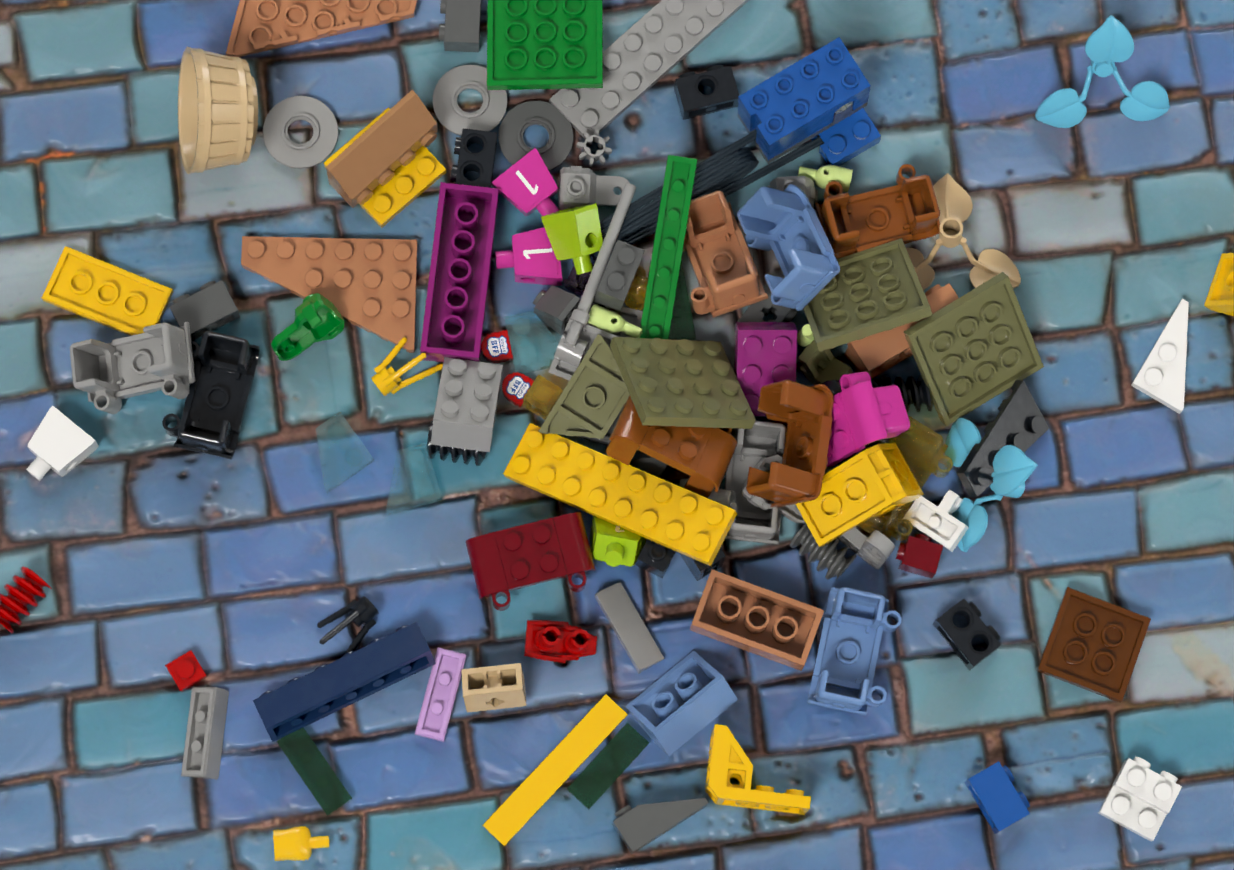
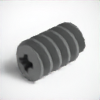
(827, 555)

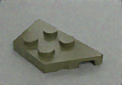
(590, 397)

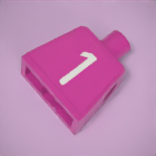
(528, 185)
(531, 259)

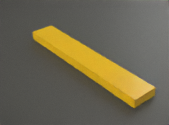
(555, 770)

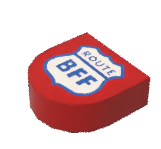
(497, 347)
(515, 387)

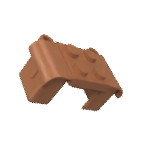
(719, 258)

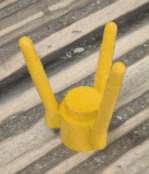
(388, 379)

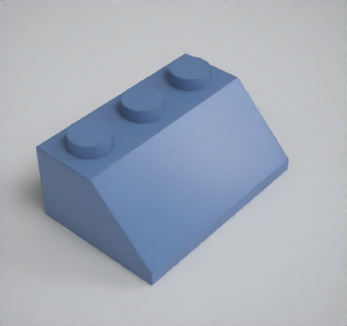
(682, 703)

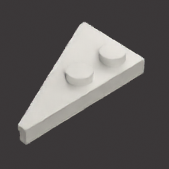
(1165, 367)

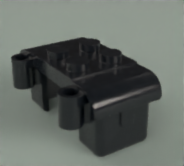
(217, 397)

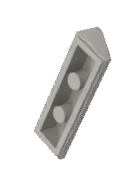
(629, 627)
(205, 732)

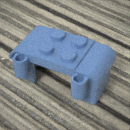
(794, 233)
(850, 650)

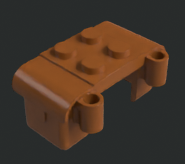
(880, 215)
(806, 444)
(692, 450)

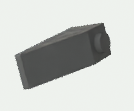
(649, 821)

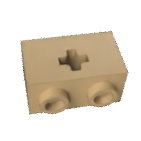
(493, 687)

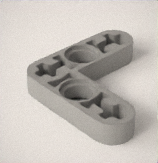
(872, 549)

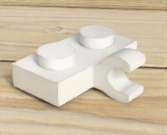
(937, 520)

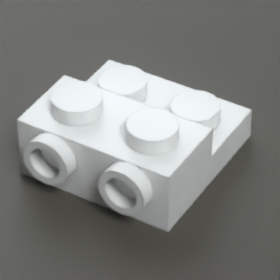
(1140, 798)

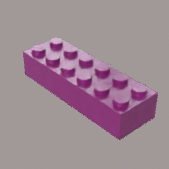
(459, 272)

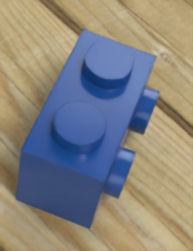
(998, 797)

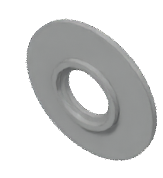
(446, 96)
(300, 155)

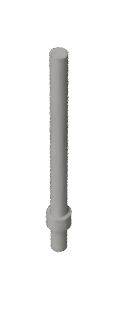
(580, 315)

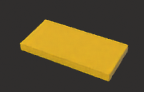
(106, 293)

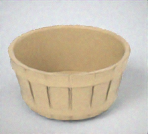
(215, 110)

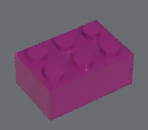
(764, 356)

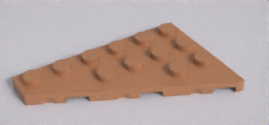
(282, 23)
(364, 278)

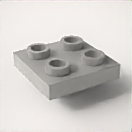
(568, 358)

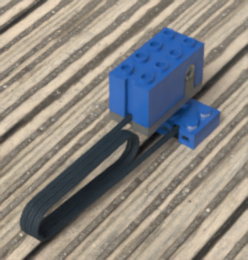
(809, 100)

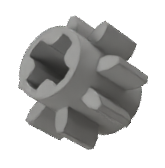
(601, 145)

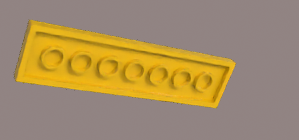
(620, 494)

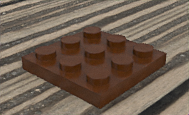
(1093, 644)

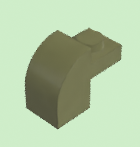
(821, 365)

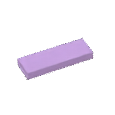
(440, 694)

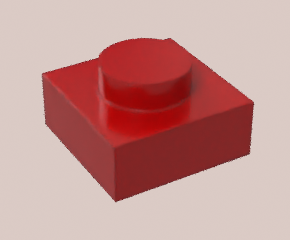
(186, 671)

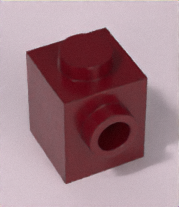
(919, 555)

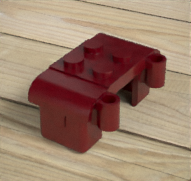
(530, 556)

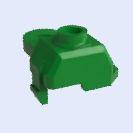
(314, 322)

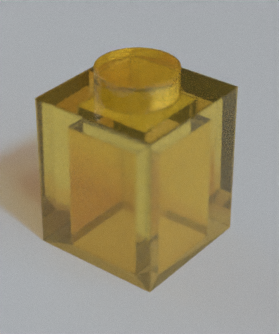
(541, 397)

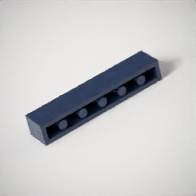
(344, 681)

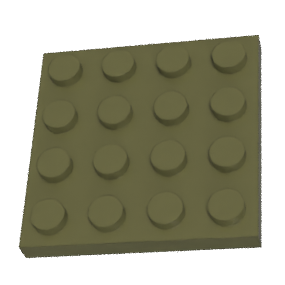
(867, 296)
(974, 348)
(682, 383)

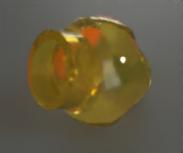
(637, 291)

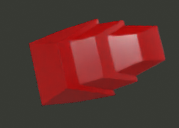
(557, 641)

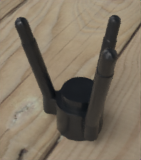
(359, 613)

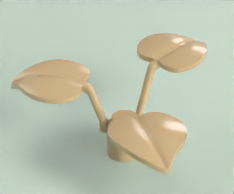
(955, 209)

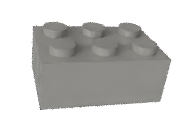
(466, 404)

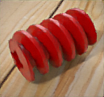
(20, 596)

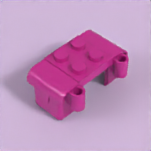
(864, 416)

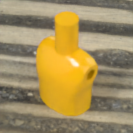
(296, 843)

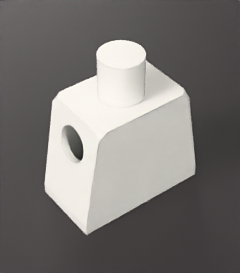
(58, 445)

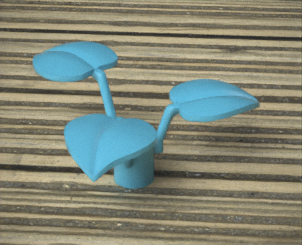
(1105, 47)
(1009, 478)

